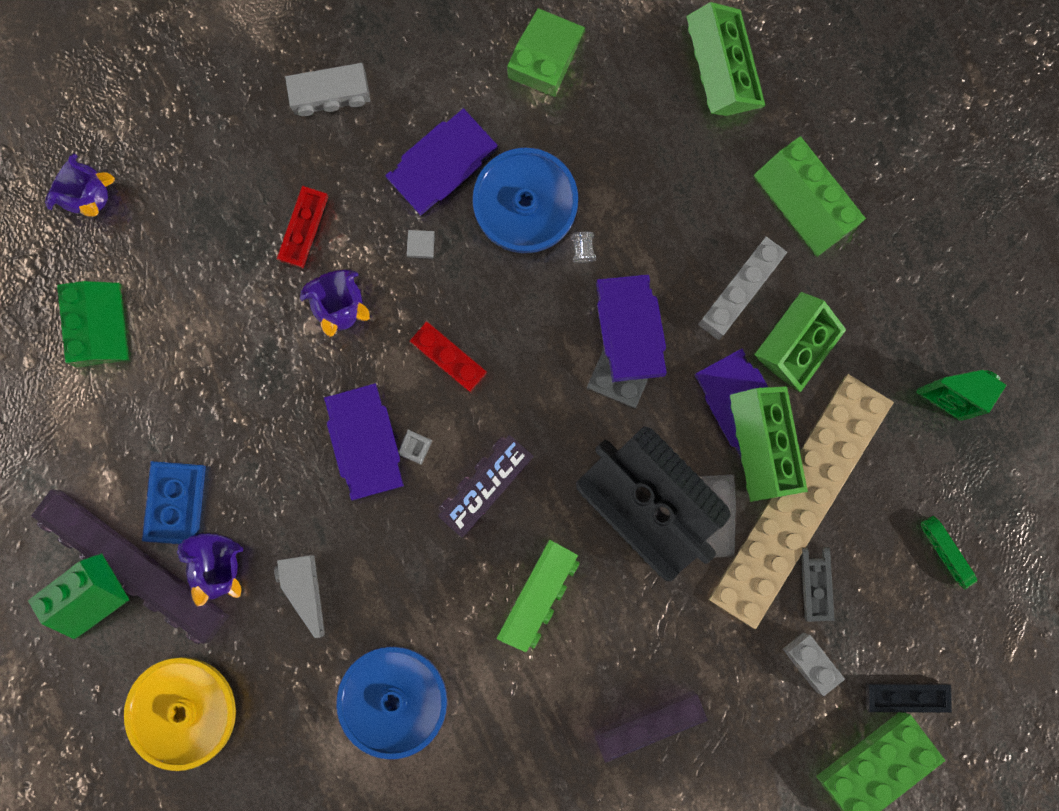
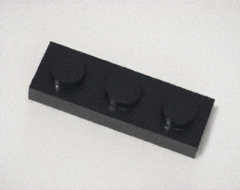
(909, 697)

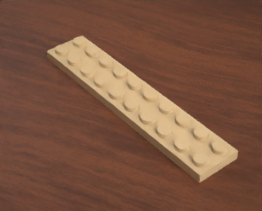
(792, 519)

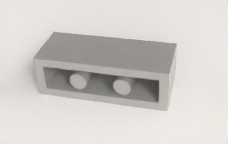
(328, 89)

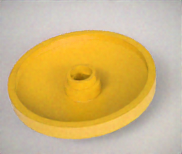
(179, 713)

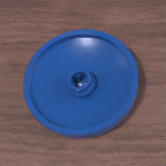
(525, 200)
(391, 702)

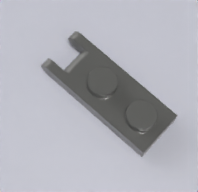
(817, 586)

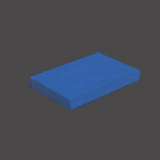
(173, 502)

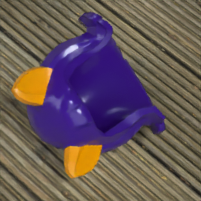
(79, 188)
(335, 300)
(210, 566)

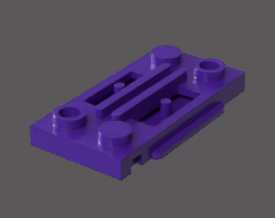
(441, 161)
(631, 328)
(725, 378)
(363, 442)

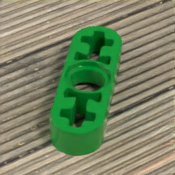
(948, 552)

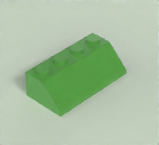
(725, 59)
(809, 196)
(768, 443)
(537, 596)

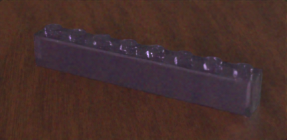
(131, 566)

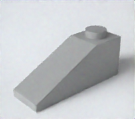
(300, 585)

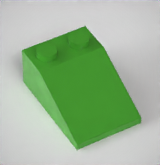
(544, 52)

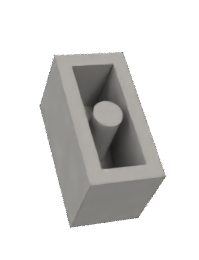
(813, 664)

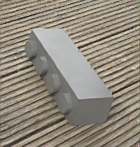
(742, 288)

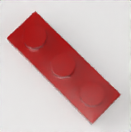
(302, 227)
(448, 357)

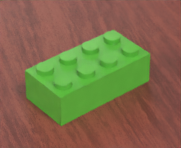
(881, 766)

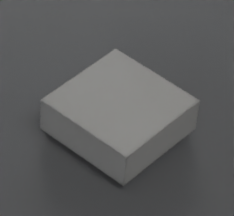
(420, 244)
(414, 447)

